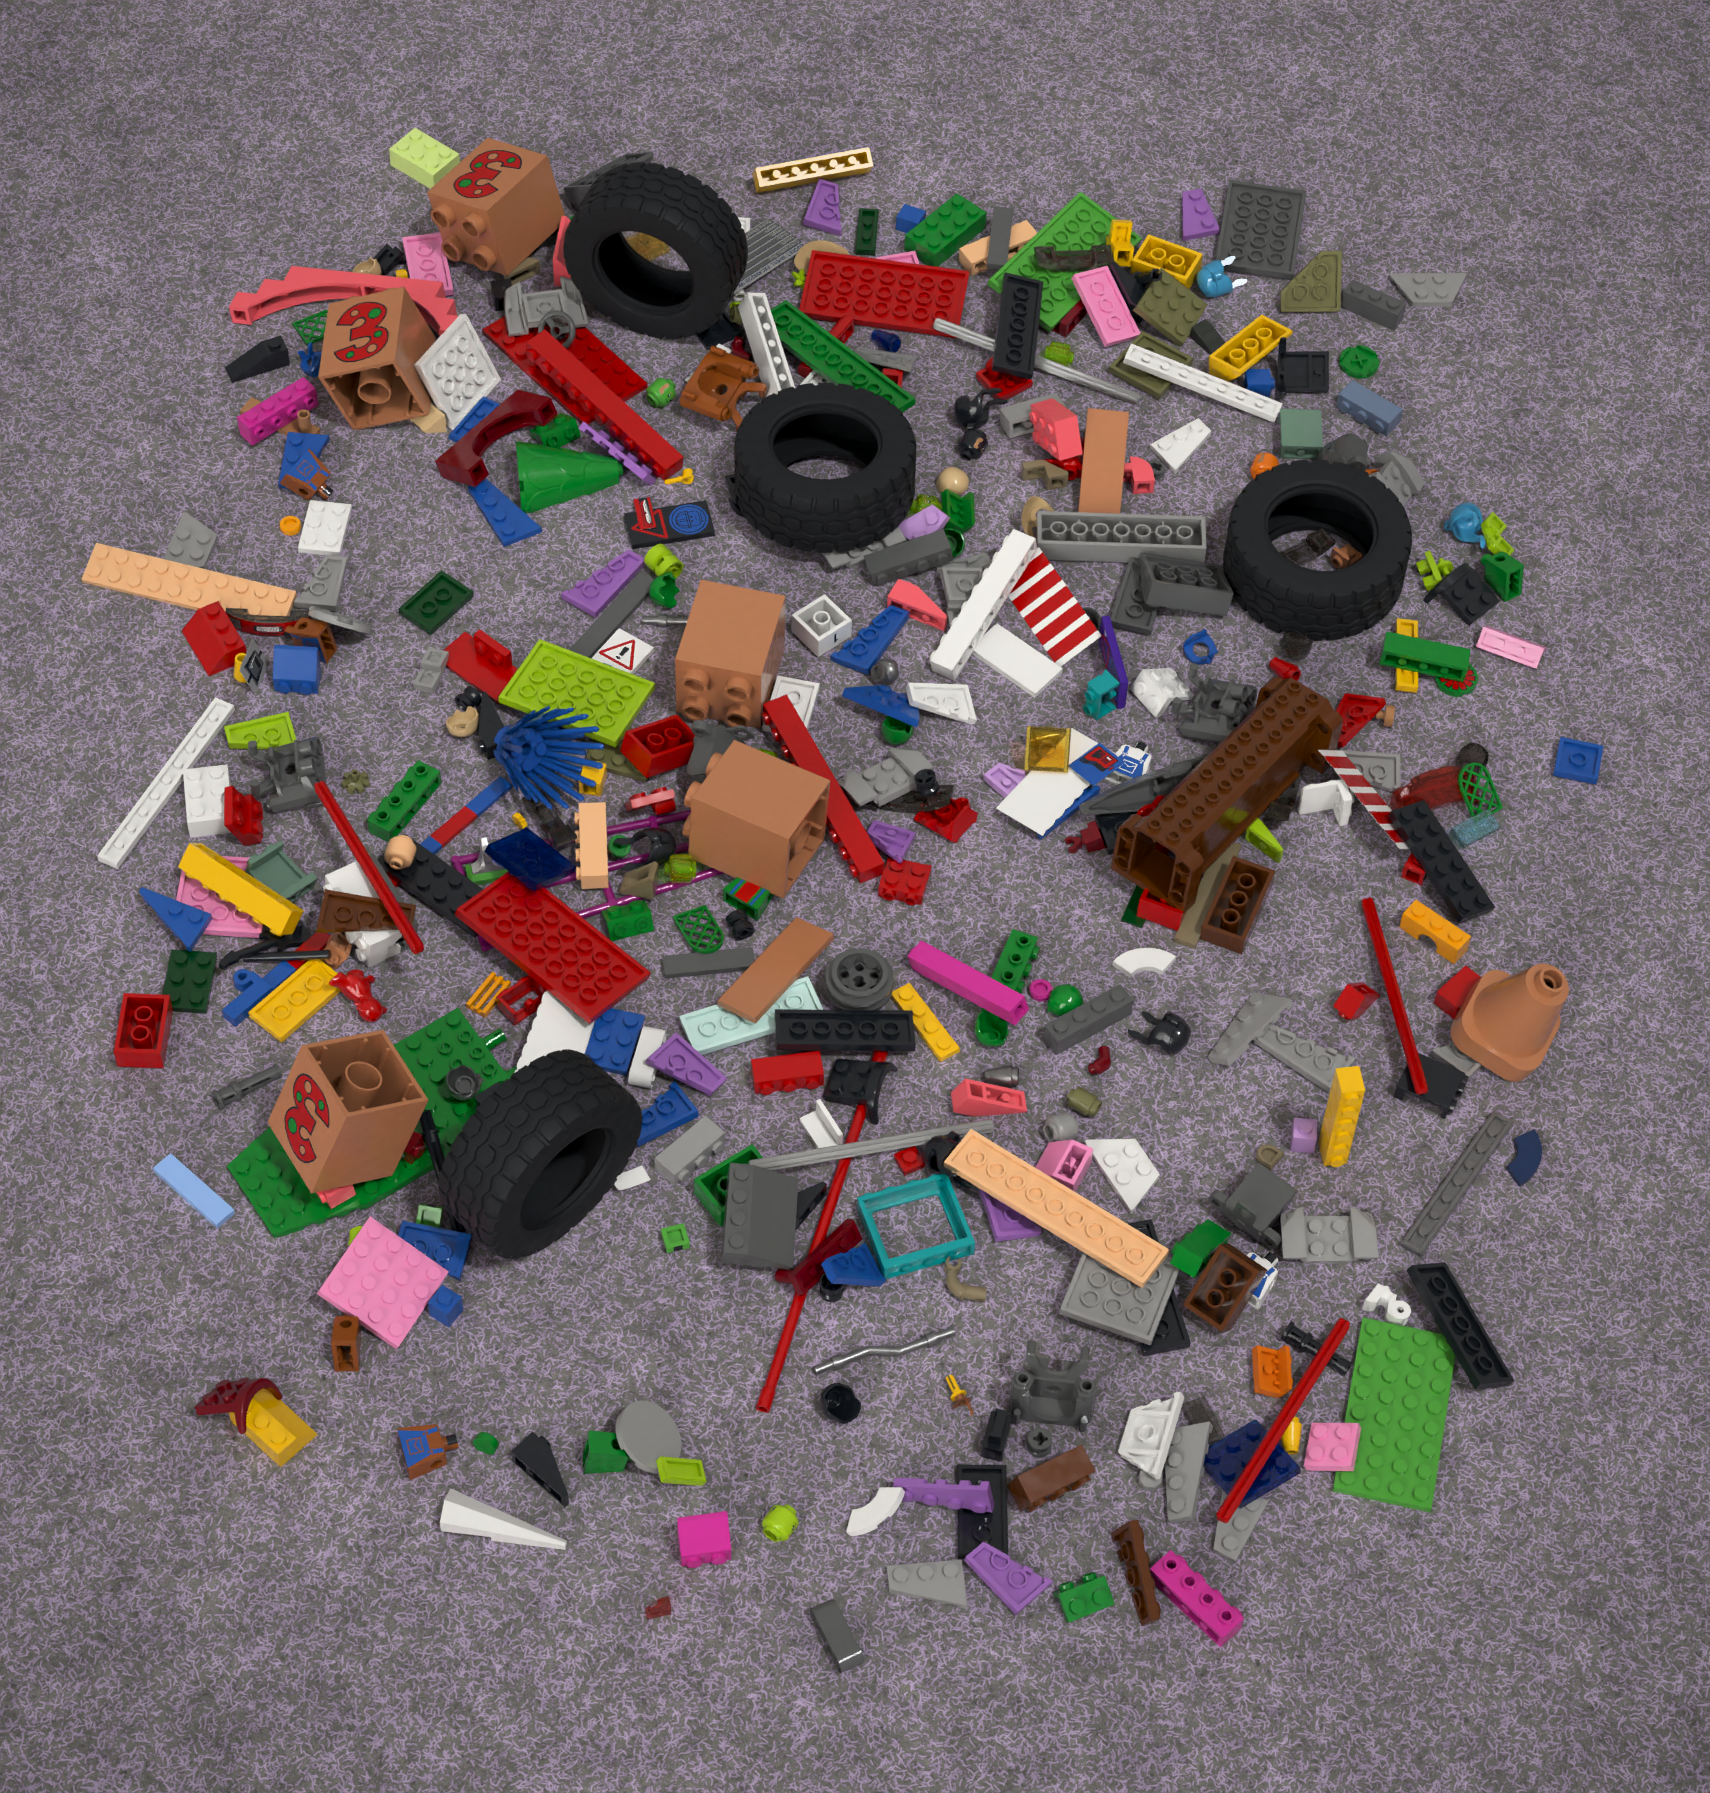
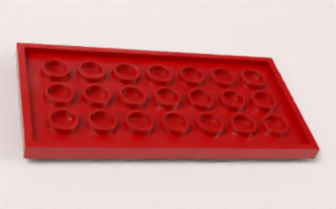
(883, 292)
(586, 349)
(553, 946)

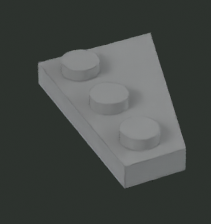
(930, 1580)

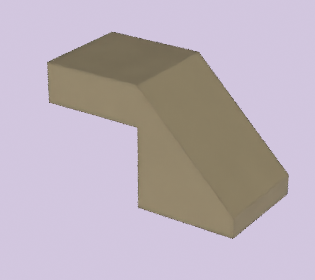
(1053, 476)

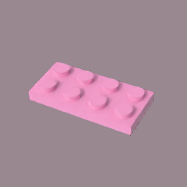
(427, 260)
(1105, 306)

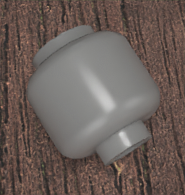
(1060, 1127)

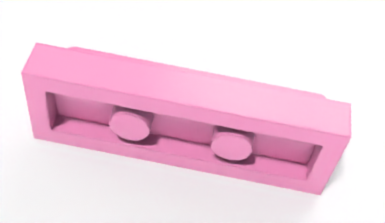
(1510, 646)

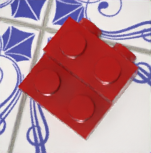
(243, 816)
(904, 881)

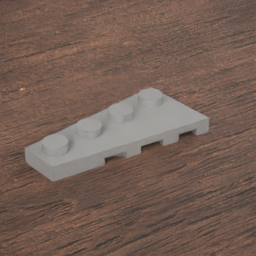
(1247, 1026)
(1304, 1055)
(1185, 1469)

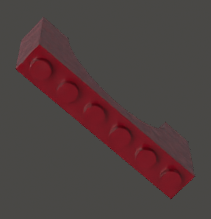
(463, 459)

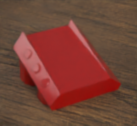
(950, 820)

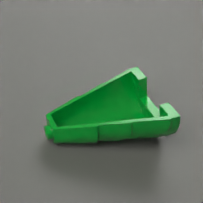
(561, 474)

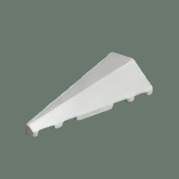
(472, 1517)

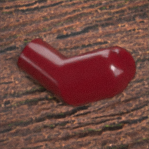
(738, 349)

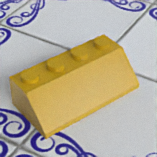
(1246, 348)

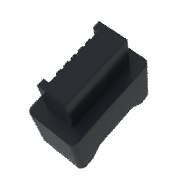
(996, 1435)

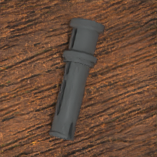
(236, 1090)

